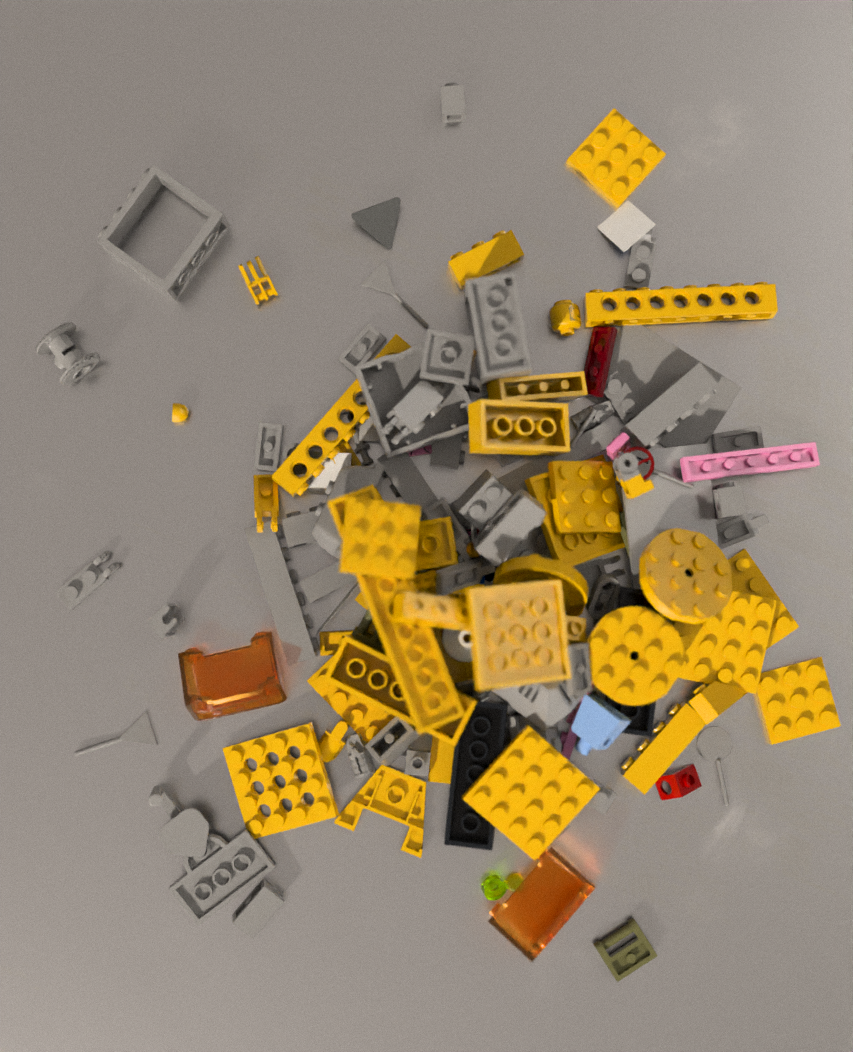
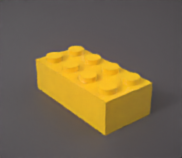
(518, 427)

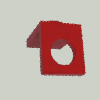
(681, 782)

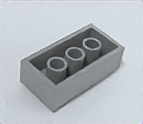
(673, 404)
(485, 500)

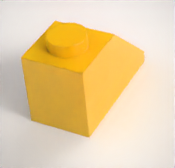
(714, 699)

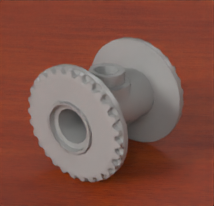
(66, 353)

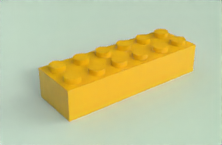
(369, 676)

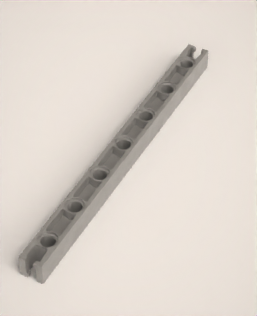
(589, 443)

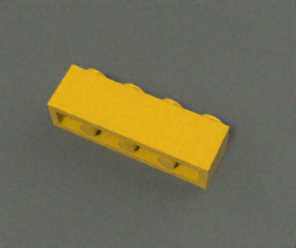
(539, 387)
(663, 747)

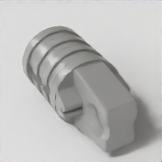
(604, 411)
(359, 756)

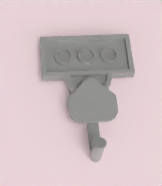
(211, 876)

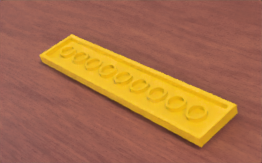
(408, 646)

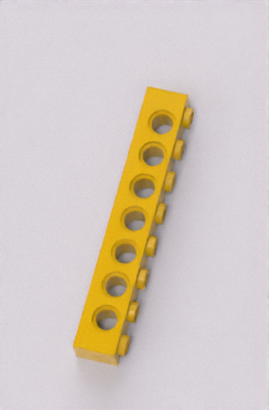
(762, 292)
(346, 403)
(454, 615)

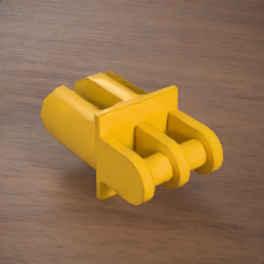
(259, 282)
(425, 583)
(332, 741)

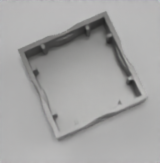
(388, 381)

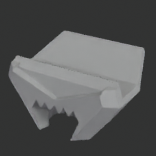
(540, 702)

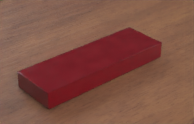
(599, 359)

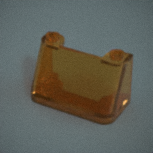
(232, 679)
(542, 903)

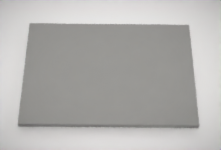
(651, 367)
(668, 505)

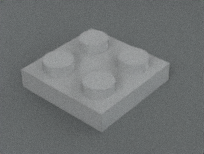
(447, 357)

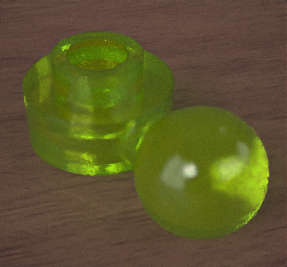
(495, 887)

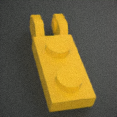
(265, 500)

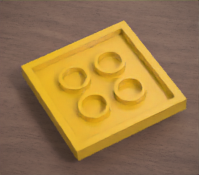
(616, 158)
(584, 497)
(379, 538)
(796, 701)

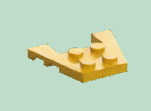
(395, 797)

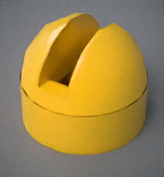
(179, 412)

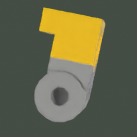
(629, 475)

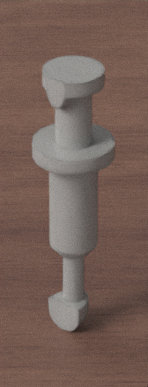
(361, 446)

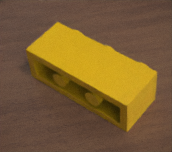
(486, 258)

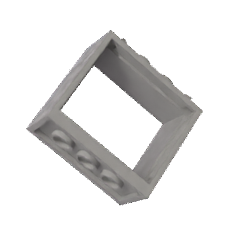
(195, 253)
(498, 327)

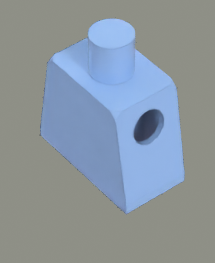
(597, 724)

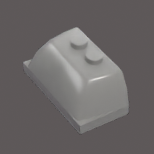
(347, 481)

